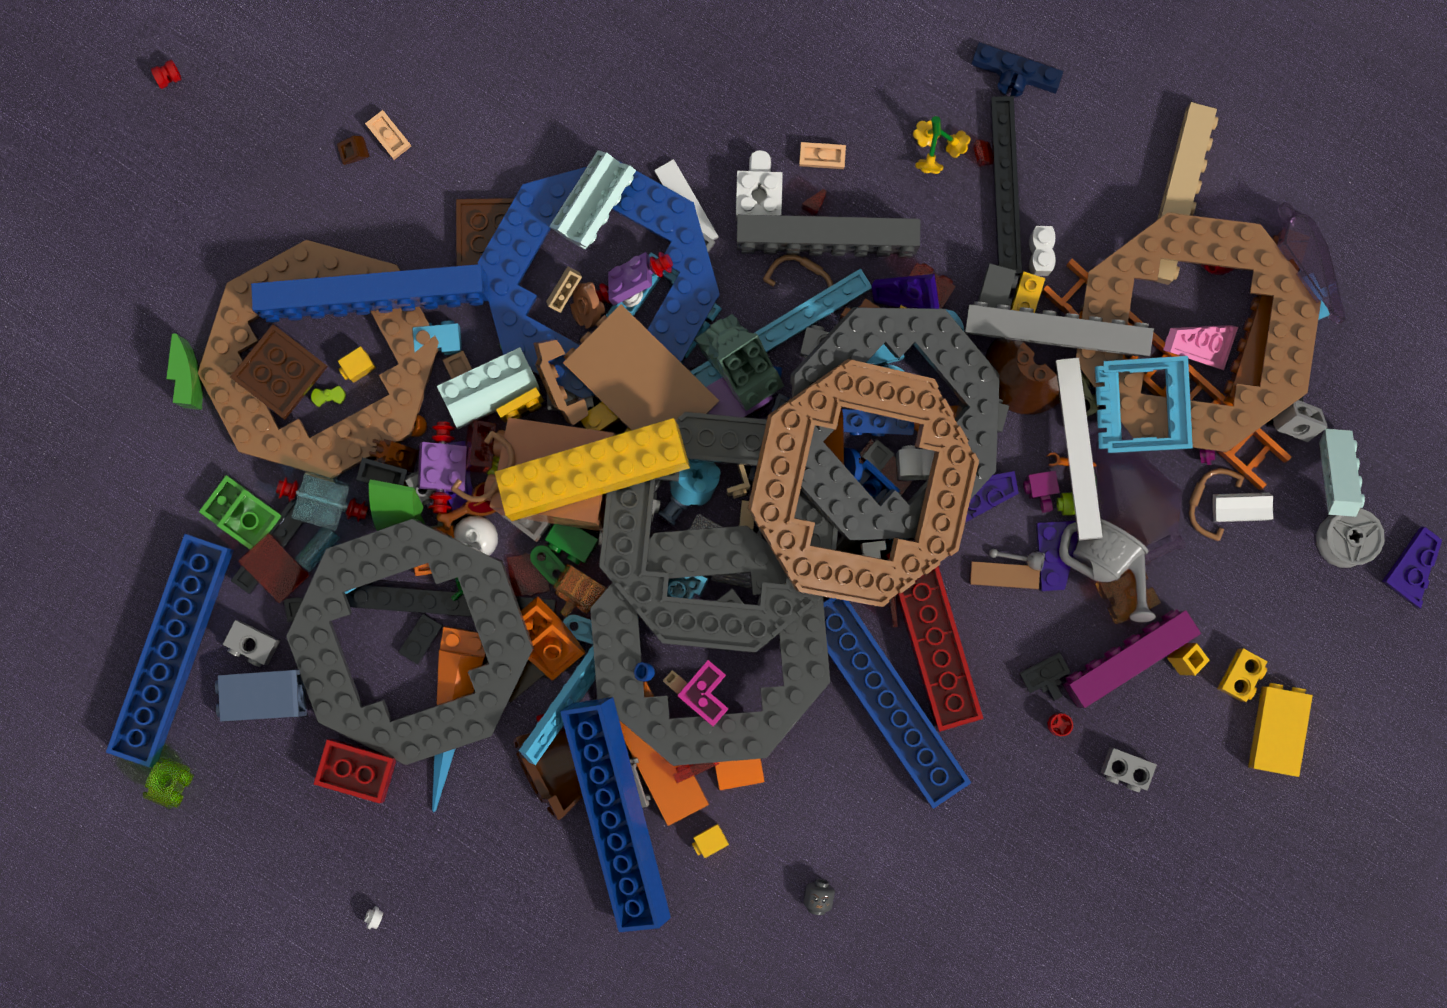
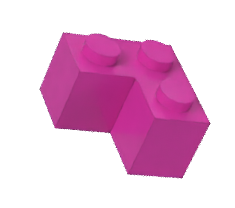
(698, 693)

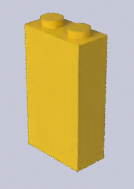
(1280, 730)

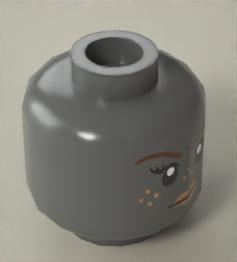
(819, 897)

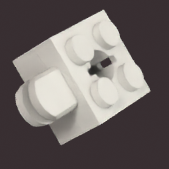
(759, 188)

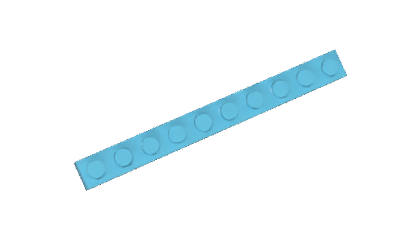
(799, 318)

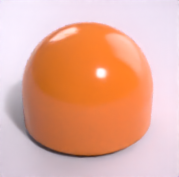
(421, 426)

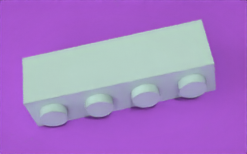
(1341, 472)

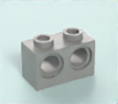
(1129, 765)

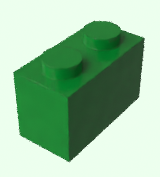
(572, 541)

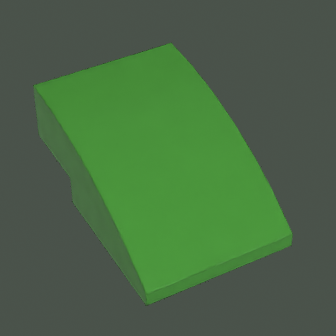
(184, 373)
(393, 504)
(239, 512)

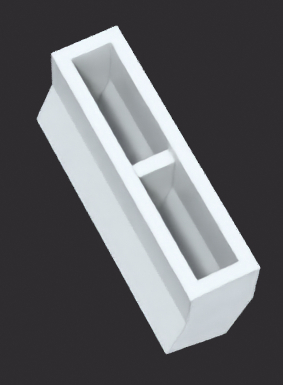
(1242, 507)

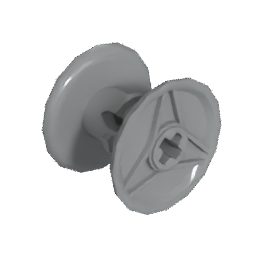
(1365, 541)

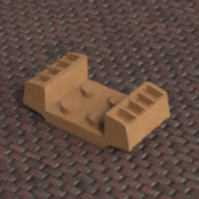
(573, 410)

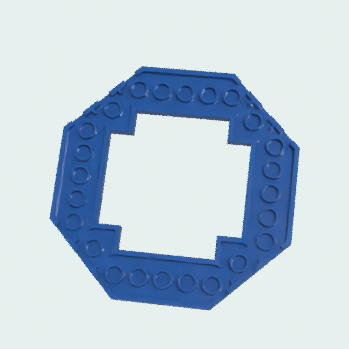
(642, 202)

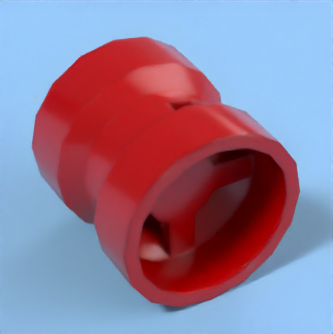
(166, 74)
(1062, 727)

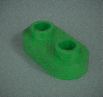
(548, 565)

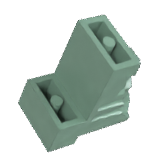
(740, 361)

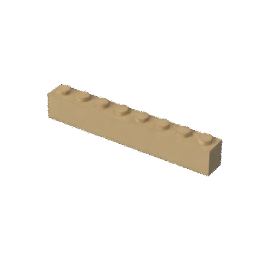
(1185, 172)

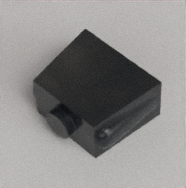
(380, 472)

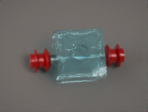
(321, 500)

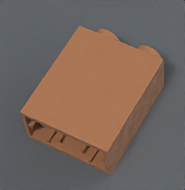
(539, 439)

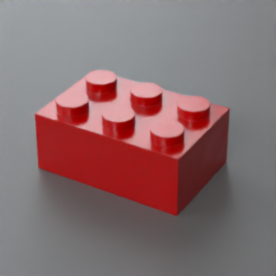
(355, 771)

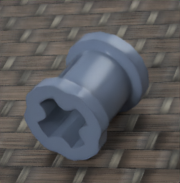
(672, 510)

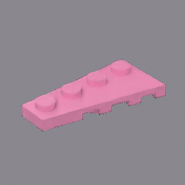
(1202, 344)

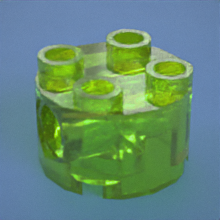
(160, 774)

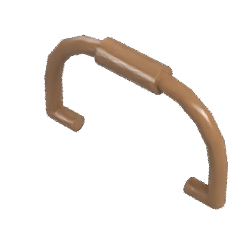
(804, 262)
(494, 487)
(1197, 493)

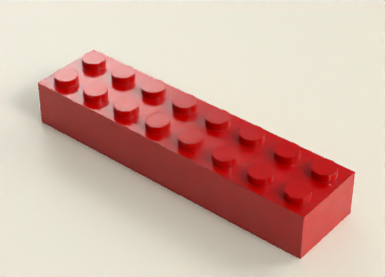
(939, 652)

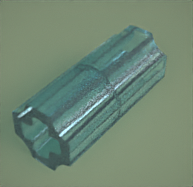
(316, 547)

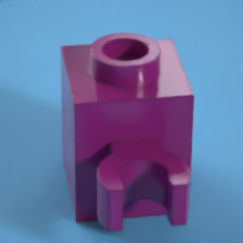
(1042, 486)

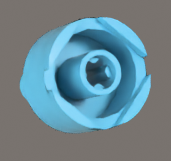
(696, 483)

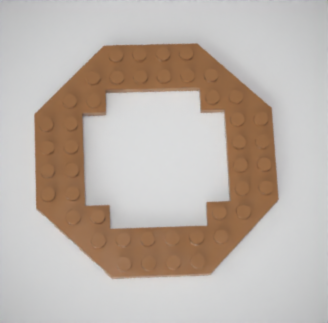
(1289, 334)
(349, 440)
(784, 462)

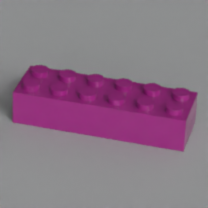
(1132, 658)

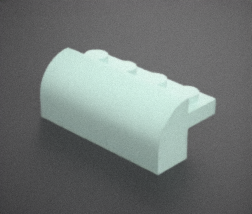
(592, 199)
(487, 387)

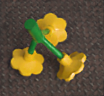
(927, 135)

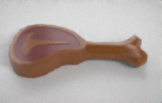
(472, 508)

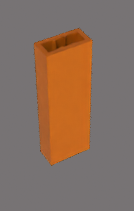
(672, 798)

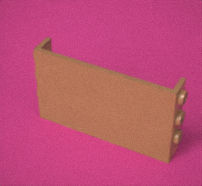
(636, 373)

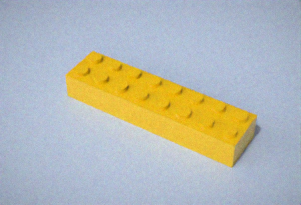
(592, 469)

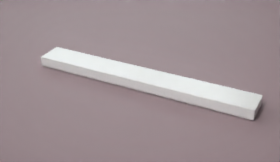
(1078, 449)

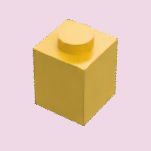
(356, 365)
(1188, 659)
(710, 841)

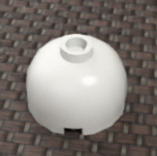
(478, 533)

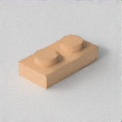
(388, 134)
(822, 155)

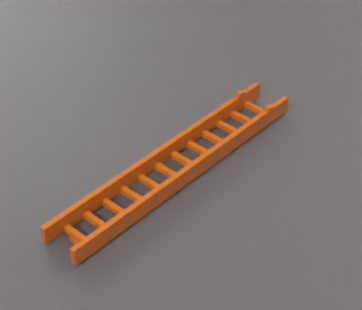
(1201, 383)

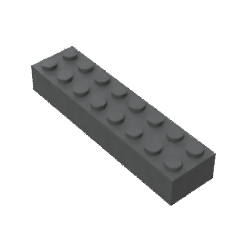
(828, 235)

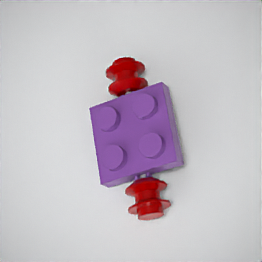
(633, 277)
(441, 466)

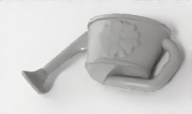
(1108, 559)

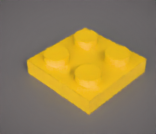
(528, 401)

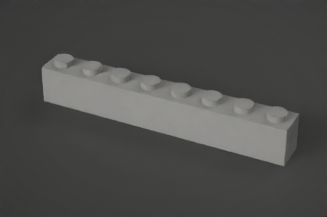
(1059, 330)

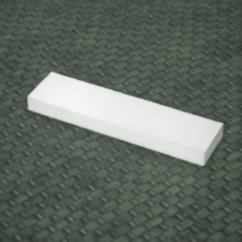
(672, 178)

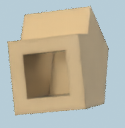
(675, 682)

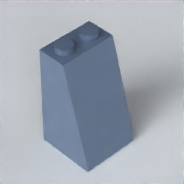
(260, 695)

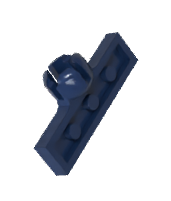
(1016, 70)

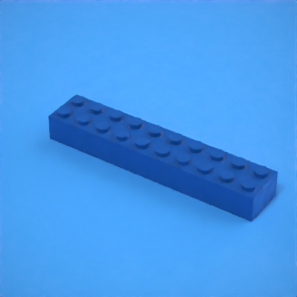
(370, 292)
(169, 651)
(891, 705)
(615, 814)

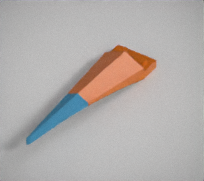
(458, 654)

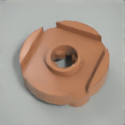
(586, 305)

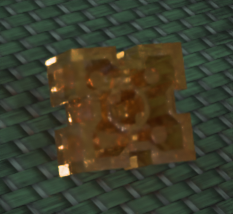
(577, 590)
(1123, 596)

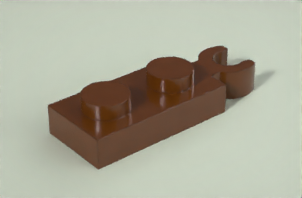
(395, 454)

